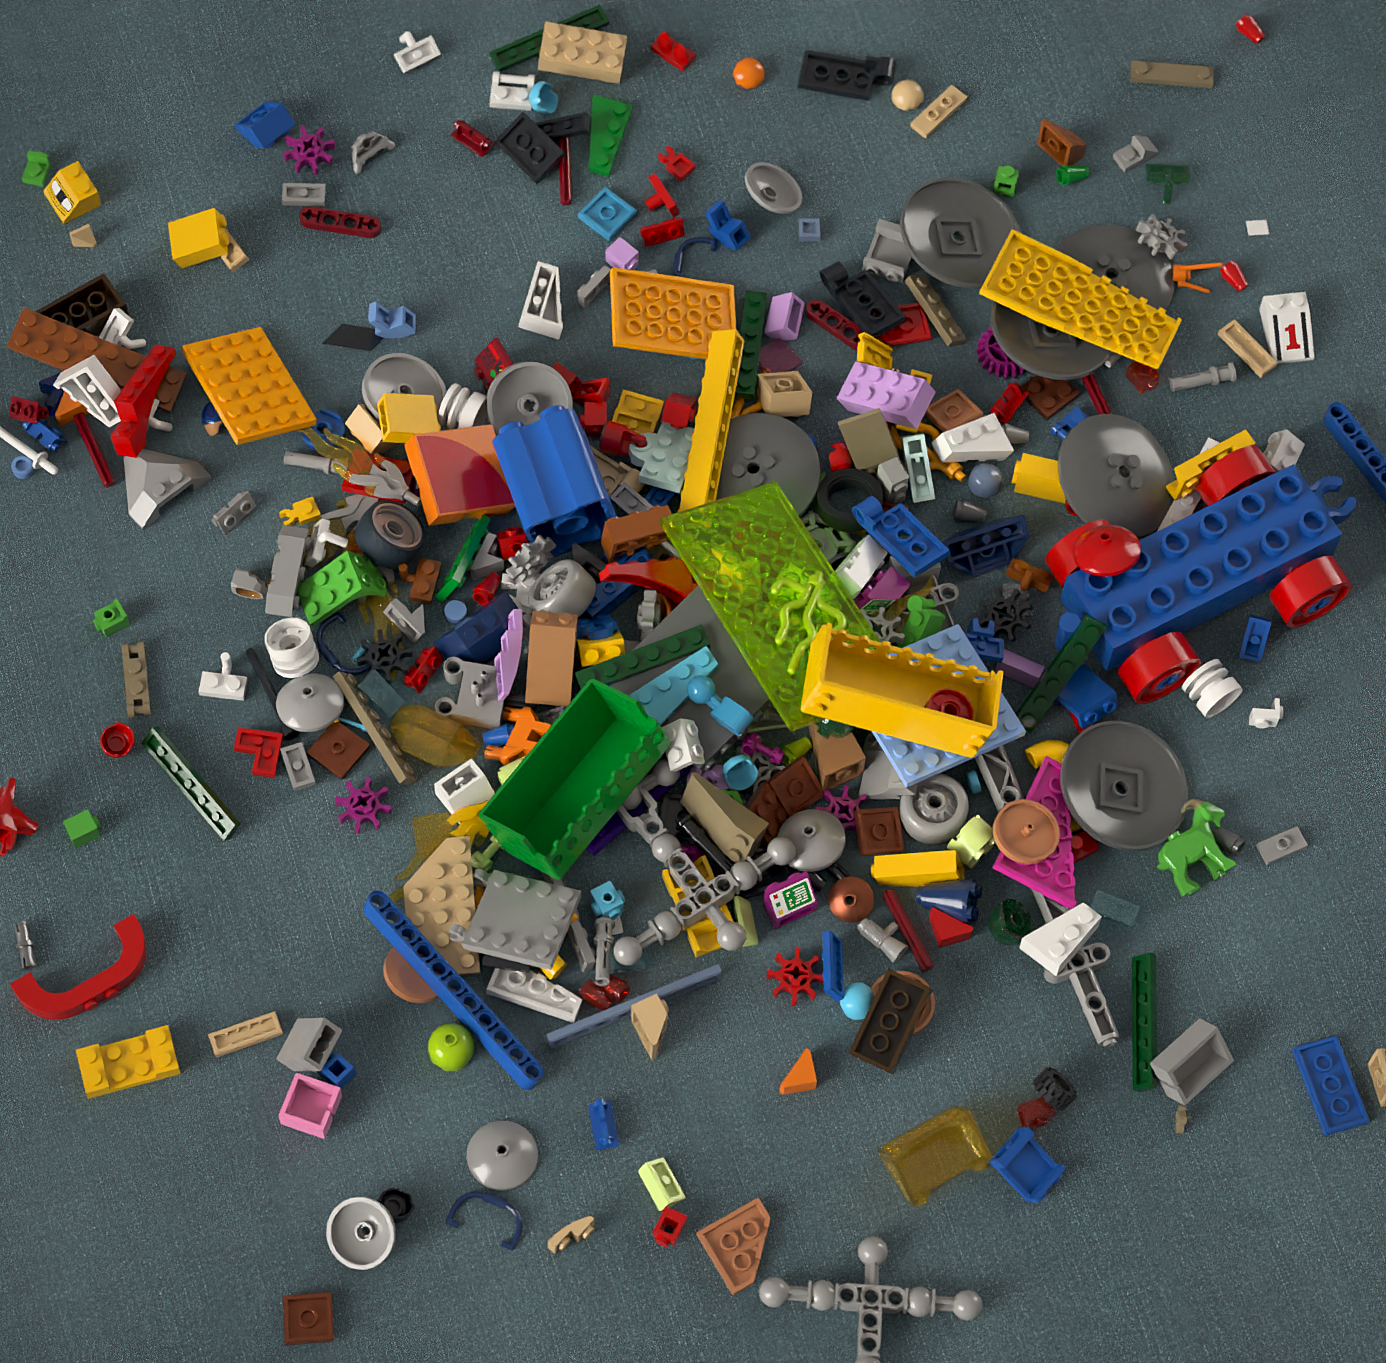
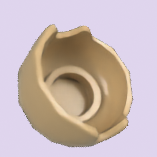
(907, 95)

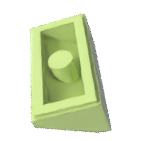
(744, 917)
(661, 1183)

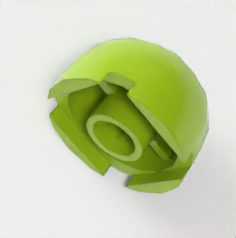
(451, 1046)

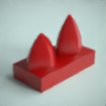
(672, 51)

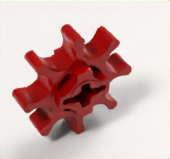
(787, 980)

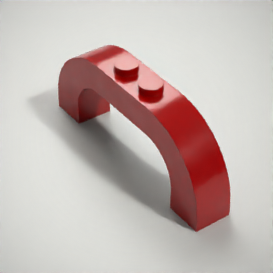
(94, 990)

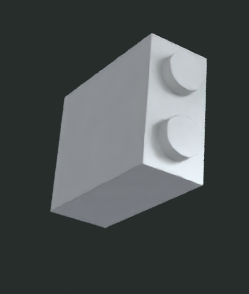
(309, 1044)

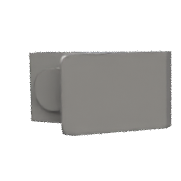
(1136, 153)
(485, 560)
(410, 624)

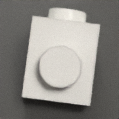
(1266, 717)

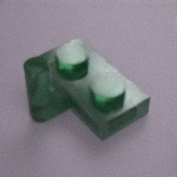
(1169, 174)

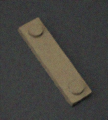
(1171, 74)

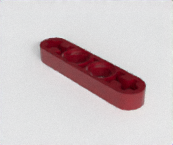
(339, 225)
(837, 330)

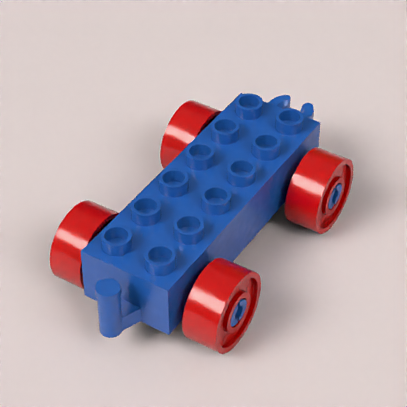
(1251, 537)

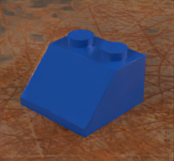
(265, 124)

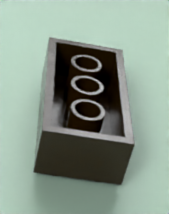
(86, 306)
(890, 1021)

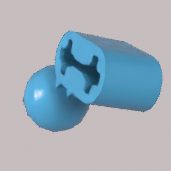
(725, 711)

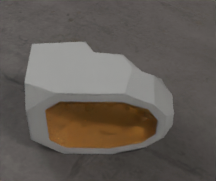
(248, 585)

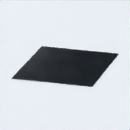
(354, 337)

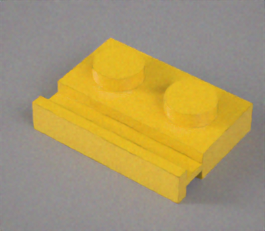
(873, 352)

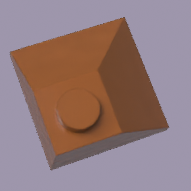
(1060, 143)

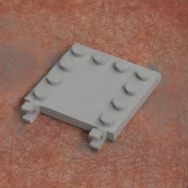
(519, 919)

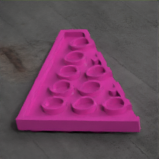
(1055, 874)

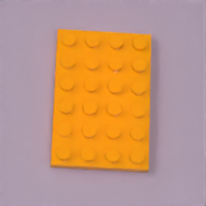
(668, 312)
(249, 385)

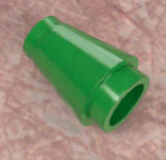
(1070, 174)

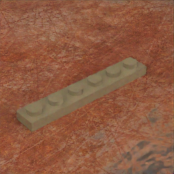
(379, 734)

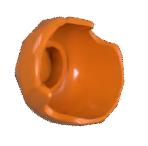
(749, 73)

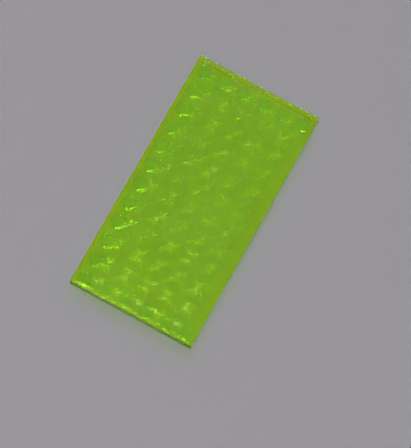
(736, 556)

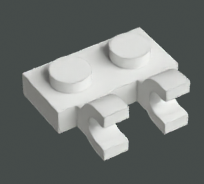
(523, 590)

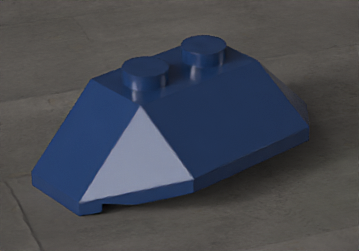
(987, 545)
(480, 633)

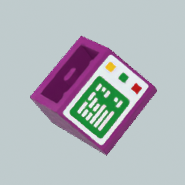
(881, 591)
(789, 899)

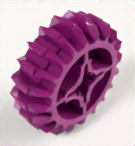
(994, 357)

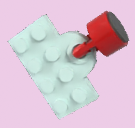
(660, 454)

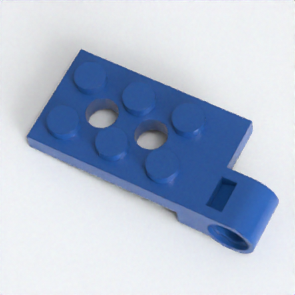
(897, 521)

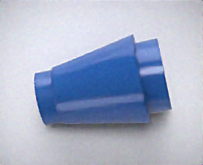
(498, 735)

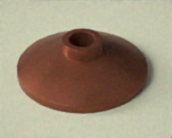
(862, 896)

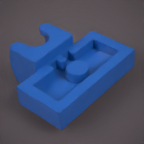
(983, 642)

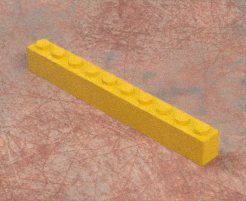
(712, 419)

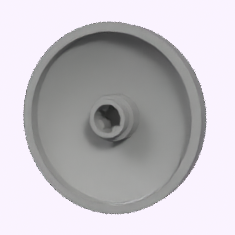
(400, 375)
(524, 392)

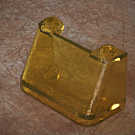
(935, 1153)

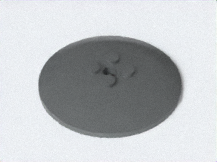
(961, 209)
(1117, 250)
(1041, 352)
(781, 453)
(1091, 476)
(1146, 770)

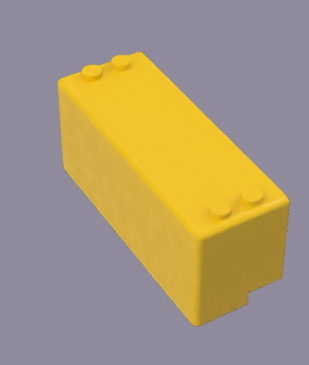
(891, 691)

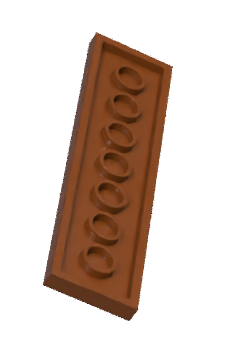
(67, 346)

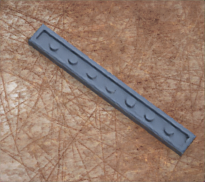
(623, 1010)

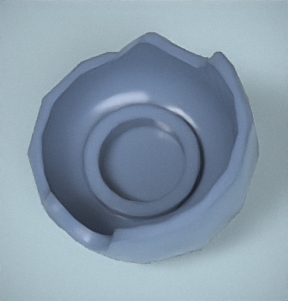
(985, 480)

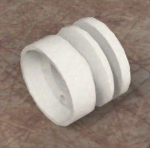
(462, 410)
(291, 647)
(1212, 688)

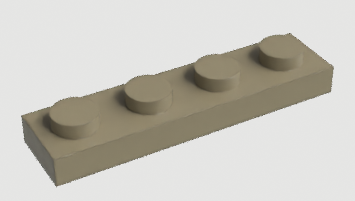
(935, 310)

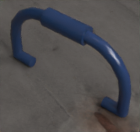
(678, 261)
(329, 656)
(492, 1199)

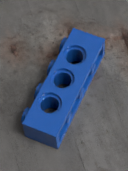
(612, 594)

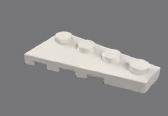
(535, 993)

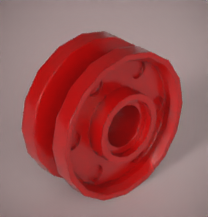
(951, 702)

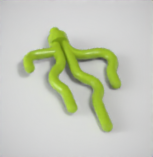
(810, 593)

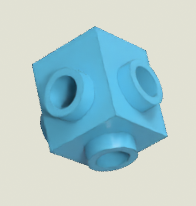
(607, 901)

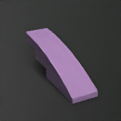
(507, 660)

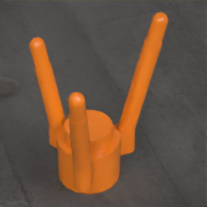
(1182, 273)

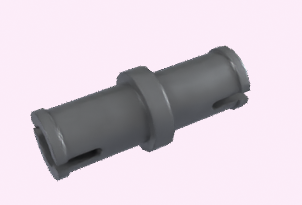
(25, 945)

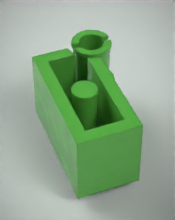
(921, 621)

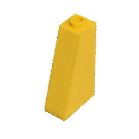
(917, 868)

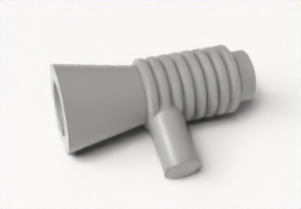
(882, 939)

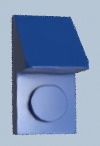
(1255, 638)

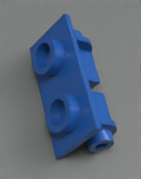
(51, 436)
(603, 1124)

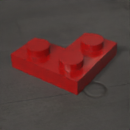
(264, 745)

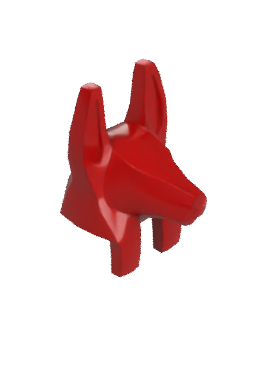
(12, 819)

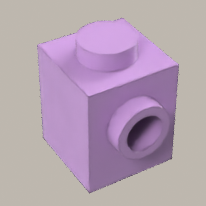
(622, 255)

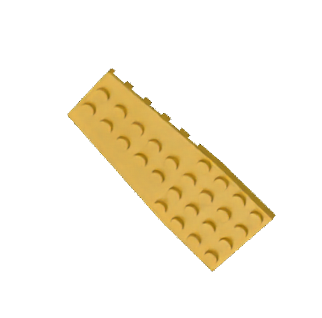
(1076, 301)

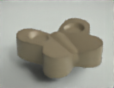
(1181, 1119)

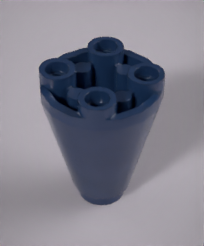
(952, 897)

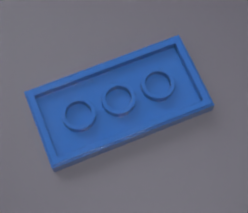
(1330, 1085)

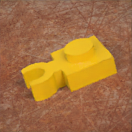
(303, 511)

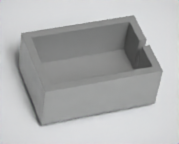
(1192, 1061)

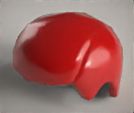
(840, 457)
(117, 740)

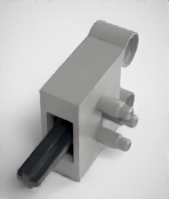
(477, 696)

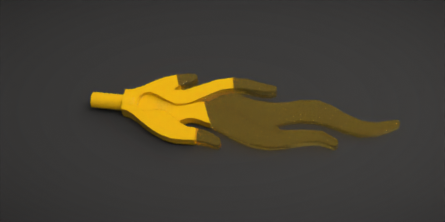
(469, 826)

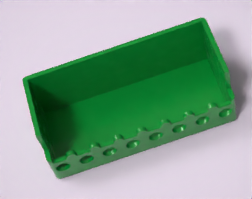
(574, 778)

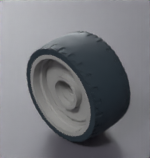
(390, 534)

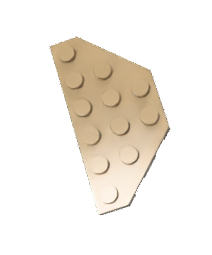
(443, 896)

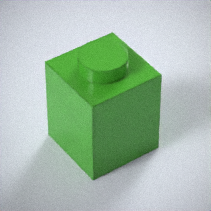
(82, 828)

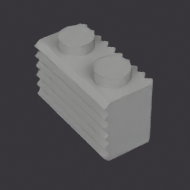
(893, 480)

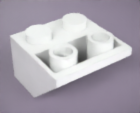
(463, 787)

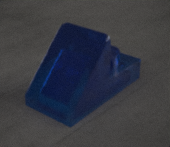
(54, 394)

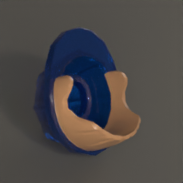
(211, 419)

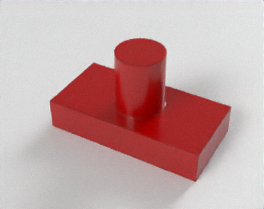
(661, 197)
(1082, 846)

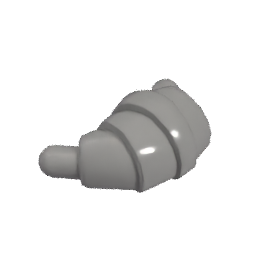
(367, 146)

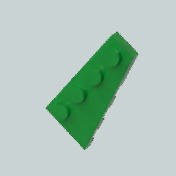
(607, 132)
(463, 561)

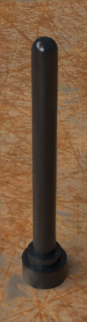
(288, 733)

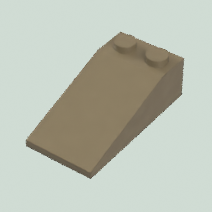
(869, 440)
(724, 819)

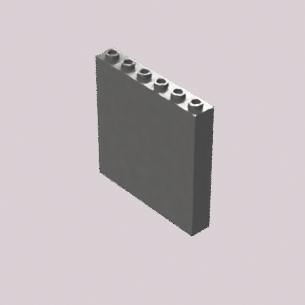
(731, 678)

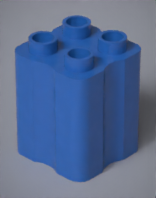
(554, 479)

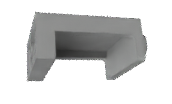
(887, 253)

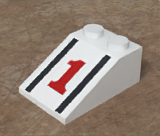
(1287, 327)

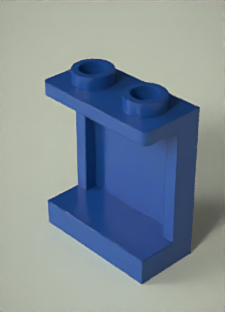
(1087, 697)
(1027, 1166)

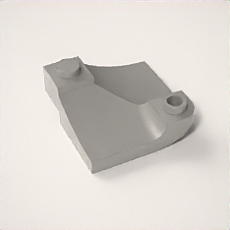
(879, 775)

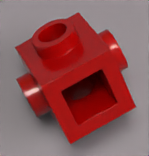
(511, 541)

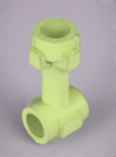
(482, 860)

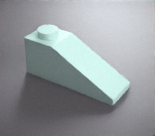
(917, 467)

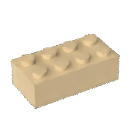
(582, 52)

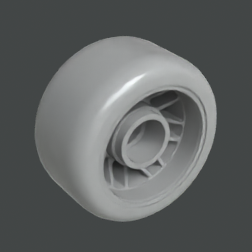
(563, 589)
(935, 824)

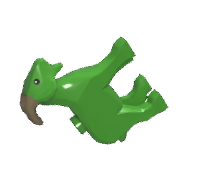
(1194, 846)

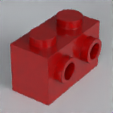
(679, 410)

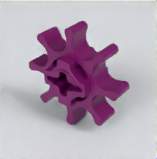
(309, 150)
(844, 805)
(359, 812)

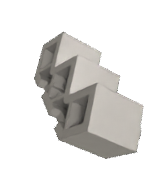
(287, 571)

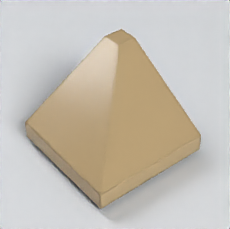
(83, 237)

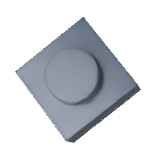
(809, 229)

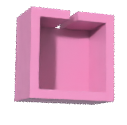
(310, 1105)

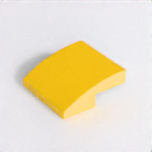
(638, 412)

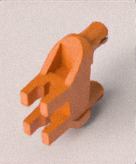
(523, 737)

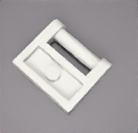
(511, 97)

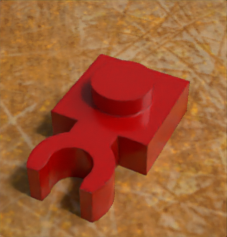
(677, 165)

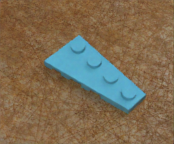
(669, 689)

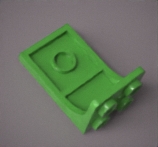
(338, 584)

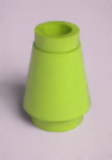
(795, 749)

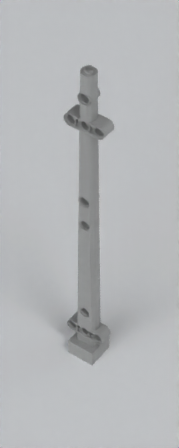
(1003, 783)

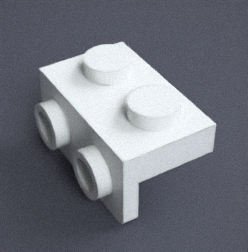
(1283, 450)
(685, 744)

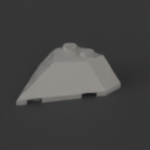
(155, 480)

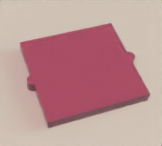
(778, 357)

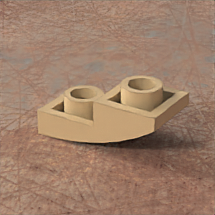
(577, 1230)

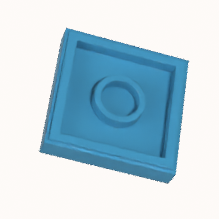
(607, 214)

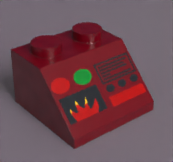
(491, 363)

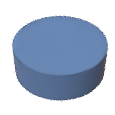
(22, 467)
(455, 611)

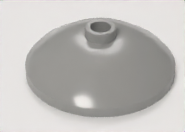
(773, 188)
(313, 710)
(820, 847)
(502, 1170)
(348, 1236)

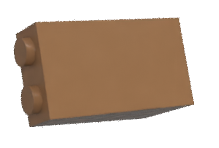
(551, 658)
(836, 759)

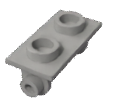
(238, 509)

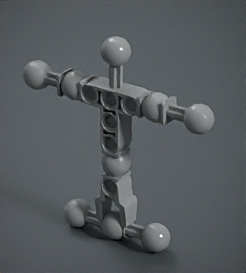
(668, 850)
(916, 1301)

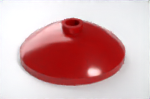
(1106, 550)

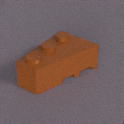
(633, 532)

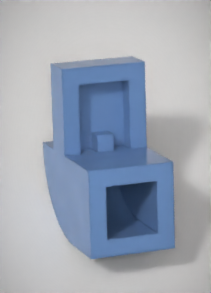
(392, 323)

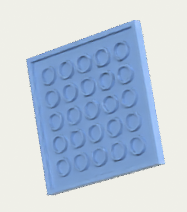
(918, 762)

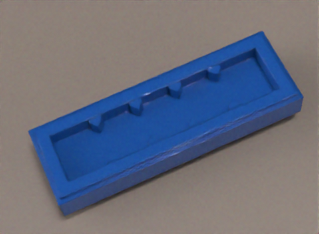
(833, 965)

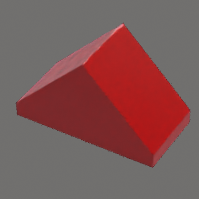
(592, 391)
(948, 929)

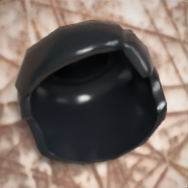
(397, 1203)

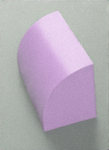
(784, 317)
(1020, 668)

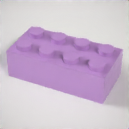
(898, 395)

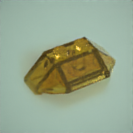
(433, 736)

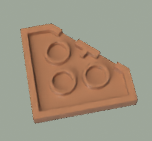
(737, 1244)

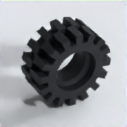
(1055, 1088)

